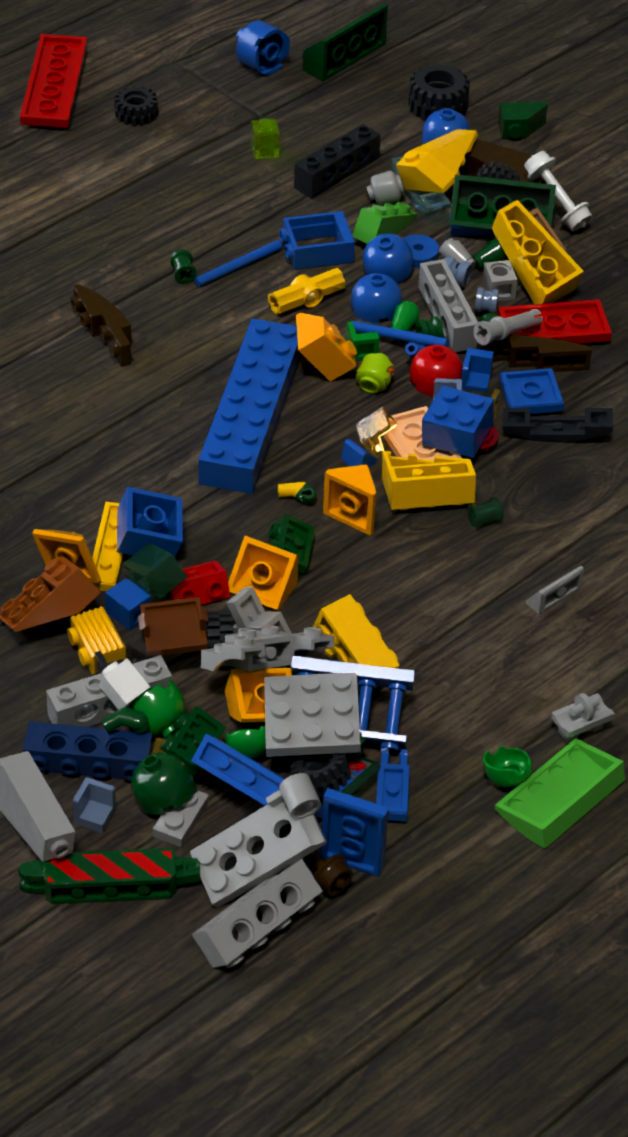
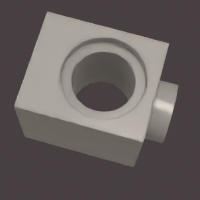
(502, 277)

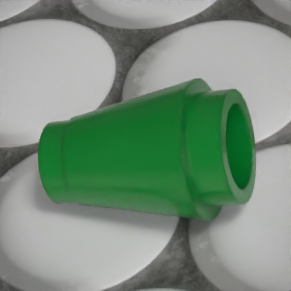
(405, 316)

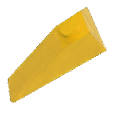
(436, 162)

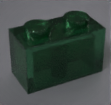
(154, 570)

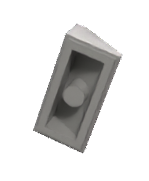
(556, 591)

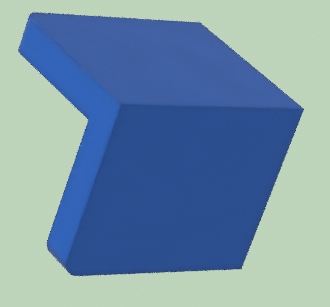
(477, 369)
(124, 602)

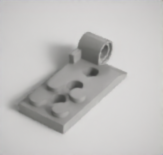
(291, 804)

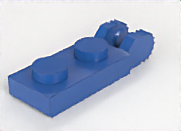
(393, 785)

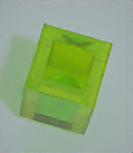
(265, 138)

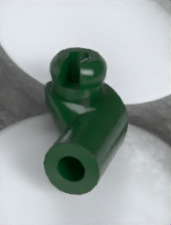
(127, 717)

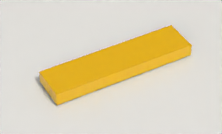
(105, 553)

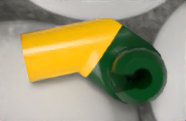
(298, 490)

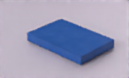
(354, 830)

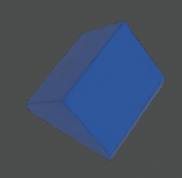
(356, 455)

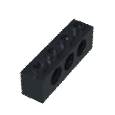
(337, 161)

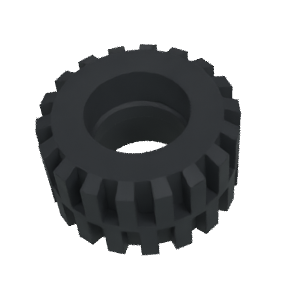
(437, 89)

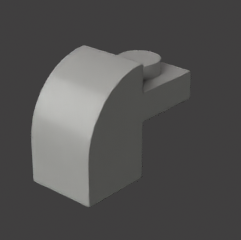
(250, 613)

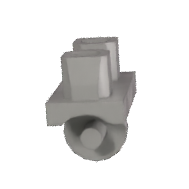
(582, 716)

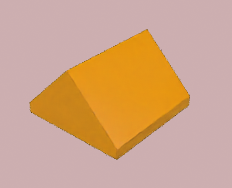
(350, 497)
(267, 570)

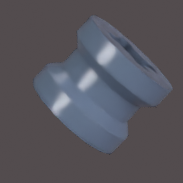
(486, 300)

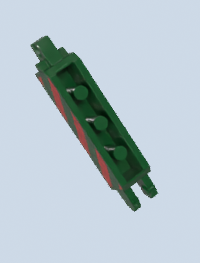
(109, 876)

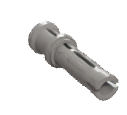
(500, 327)

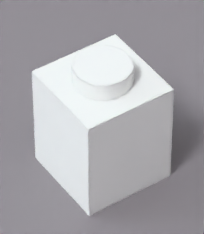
(123, 683)

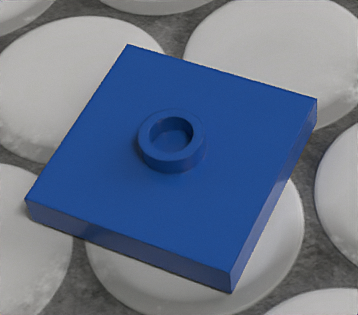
(532, 390)

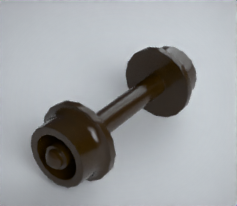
(331, 874)

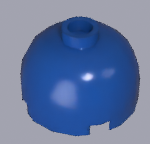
(441, 123)
(388, 256)
(375, 297)

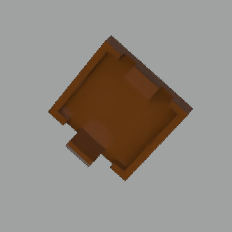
(174, 626)

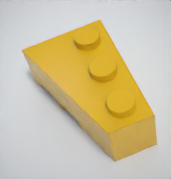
(427, 482)

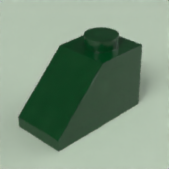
(521, 119)

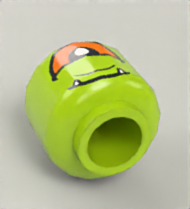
(374, 373)

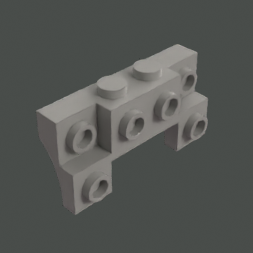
(263, 648)

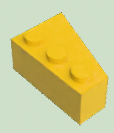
(354, 635)

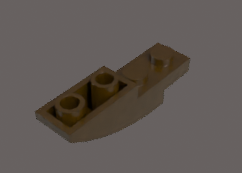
(104, 320)

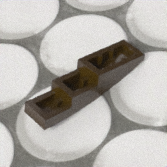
(541, 353)

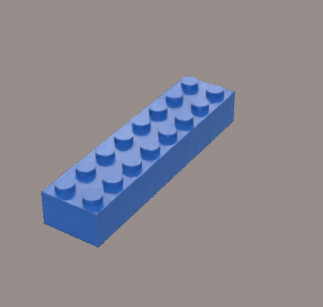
(250, 407)

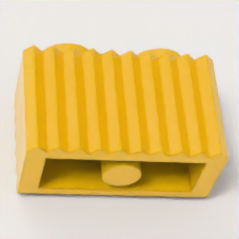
(95, 632)

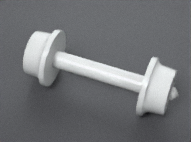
(538, 167)

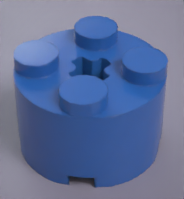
(262, 47)

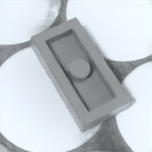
(178, 823)

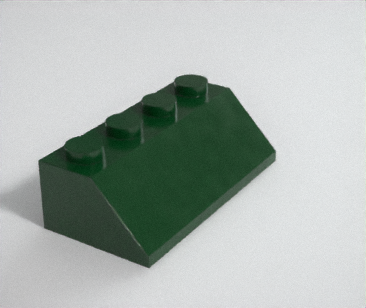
(347, 45)
(480, 198)

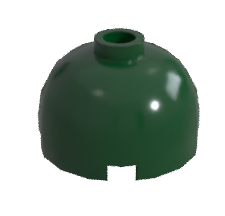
(162, 782)

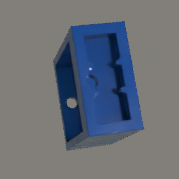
(317, 226)

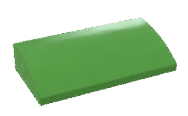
(561, 792)

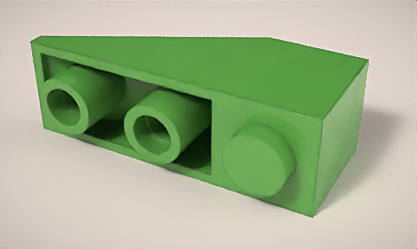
(382, 220)

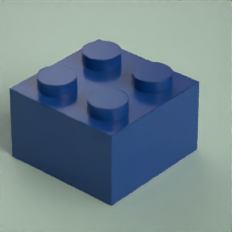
(457, 421)
(149, 518)

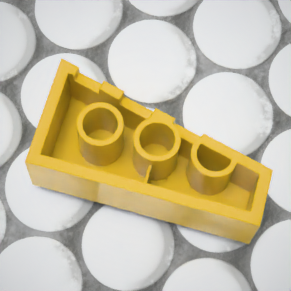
(534, 254)

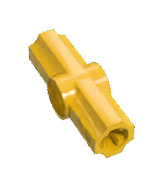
(306, 291)

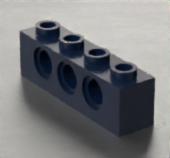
(86, 750)

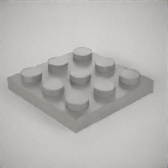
(312, 714)

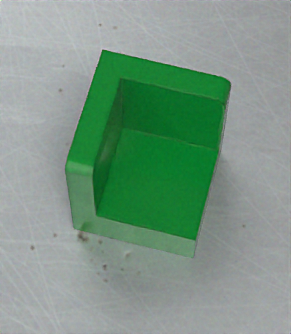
(364, 343)

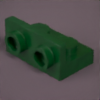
(293, 537)
(189, 734)

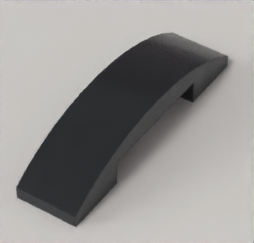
(558, 428)

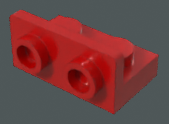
(203, 581)

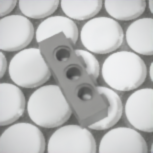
(448, 303)
(85, 702)
(216, 936)

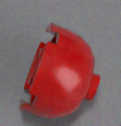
(434, 363)

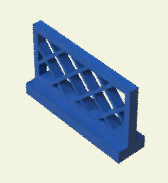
(238, 770)

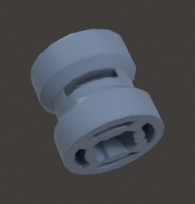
(461, 271)

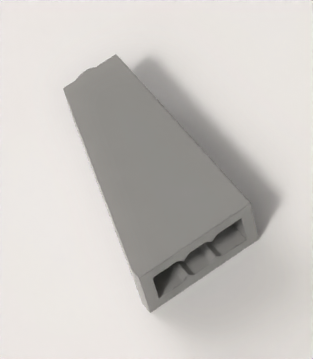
(34, 808)

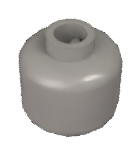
(385, 188)

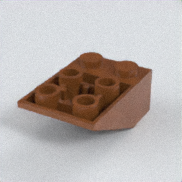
(52, 596)

